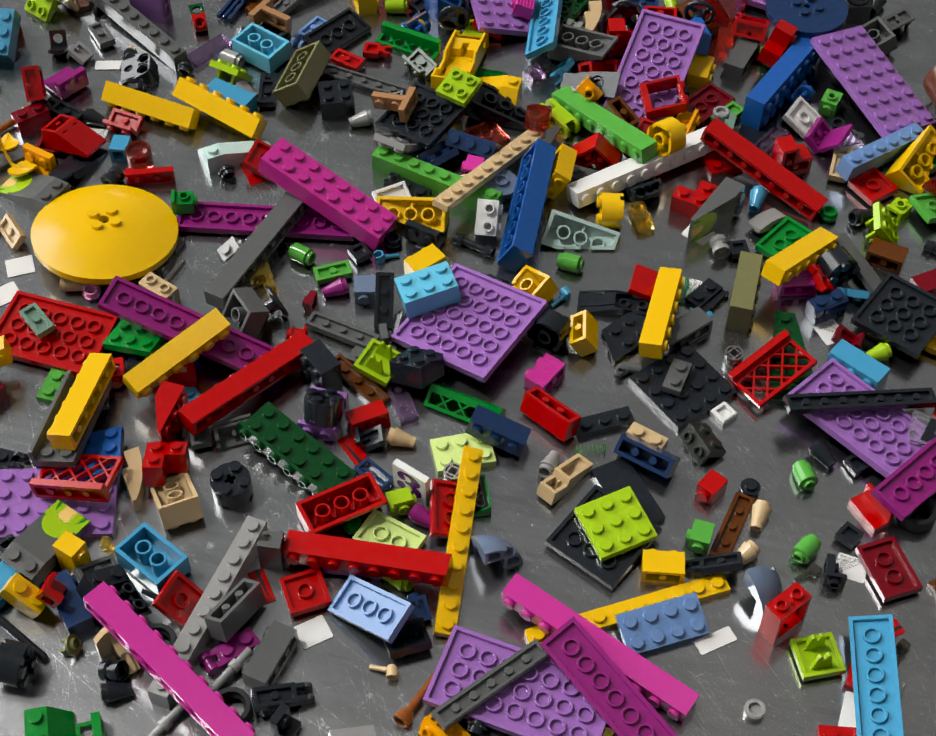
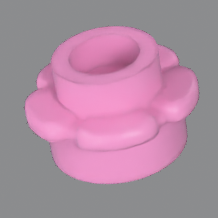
(91, 292)

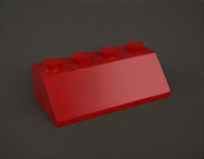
(340, 504)

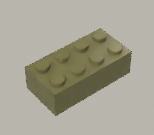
(302, 74)
(745, 292)

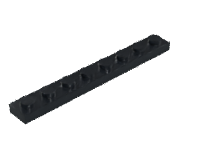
(859, 401)

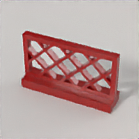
(758, 361)
(75, 489)

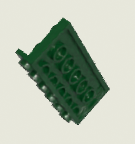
(294, 450)

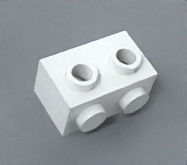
(487, 217)

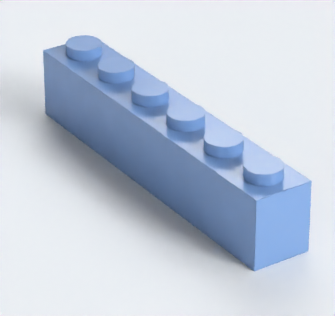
(877, 152)

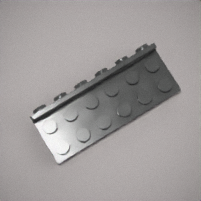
(41, 450)

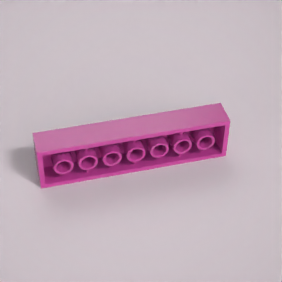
(327, 193)

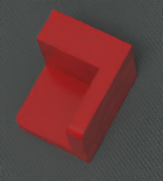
(51, 591)

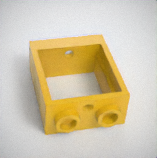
(562, 170)

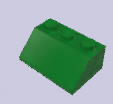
(49, 722)

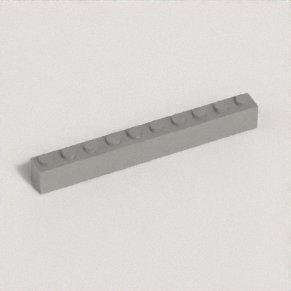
(229, 573)

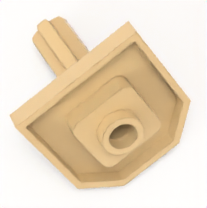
(106, 644)

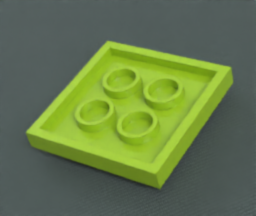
(615, 523)

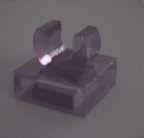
(534, 74)

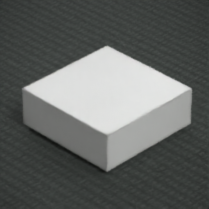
(723, 413)

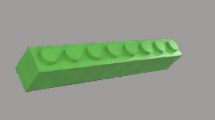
(614, 129)
(427, 175)

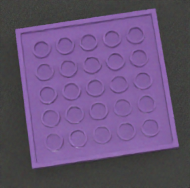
(479, 328)

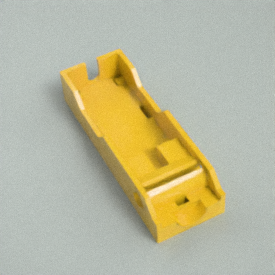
(460, 52)

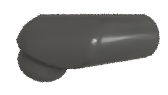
(626, 367)

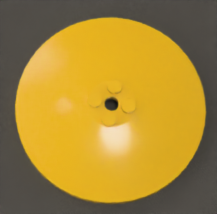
(81, 248)

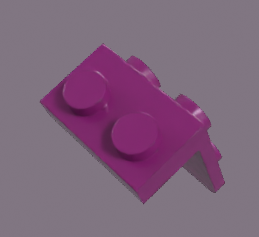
(67, 81)
(822, 138)

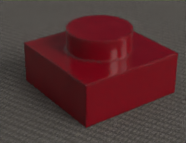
(310, 302)

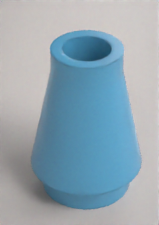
(757, 197)

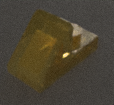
(263, 277)

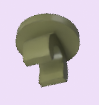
(72, 645)

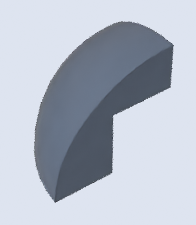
(495, 548)
(763, 585)

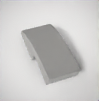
(765, 220)

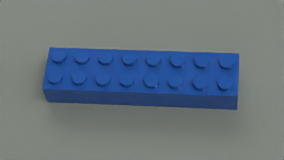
(779, 83)
(527, 206)

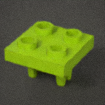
(42, 8)
(226, 68)
(459, 87)
(883, 225)
(375, 361)
(817, 656)

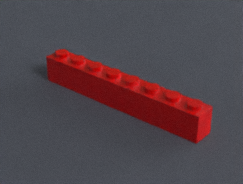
(763, 169)
(243, 384)
(368, 558)

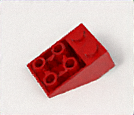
(71, 136)
(167, 401)

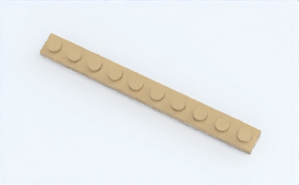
(486, 171)

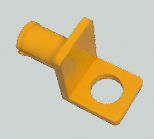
(589, 89)

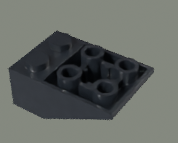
(119, 579)

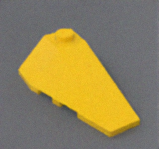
(416, 209)

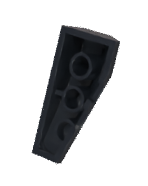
(492, 106)

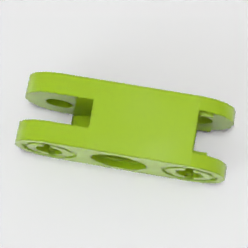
(562, 119)

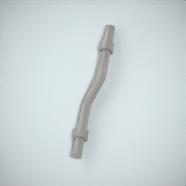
(234, 666)

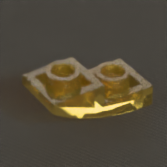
(640, 217)

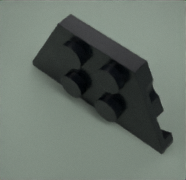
(623, 336)

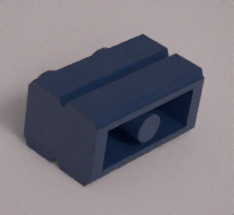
(826, 306)

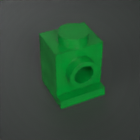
(183, 202)

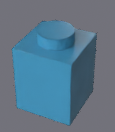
(118, 146)

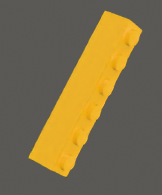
(150, 105)
(220, 108)
(798, 256)
(661, 312)
(177, 353)
(81, 401)

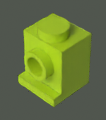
(900, 207)
(400, 501)

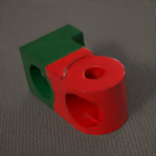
(198, 19)

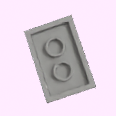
(399, 145)

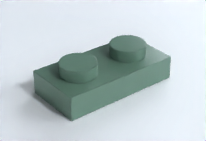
(37, 320)

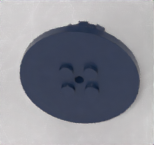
(809, 16)

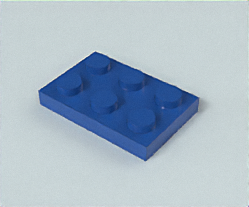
(104, 442)

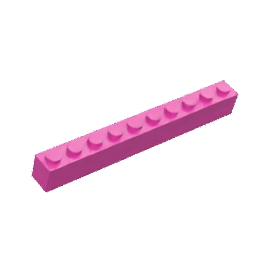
(164, 663)
(651, 681)

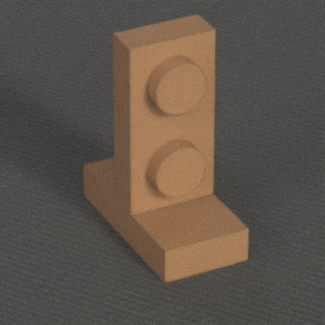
(266, 13)
(393, 102)

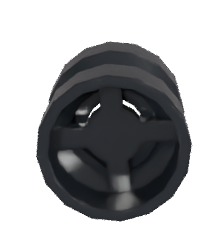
(114, 176)
(113, 670)

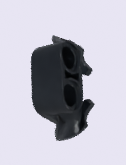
(627, 10)
(143, 67)

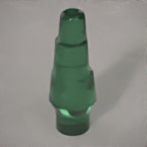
(685, 289)

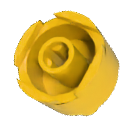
(669, 135)
(610, 210)

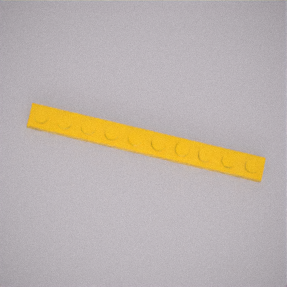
(459, 540)
(603, 617)

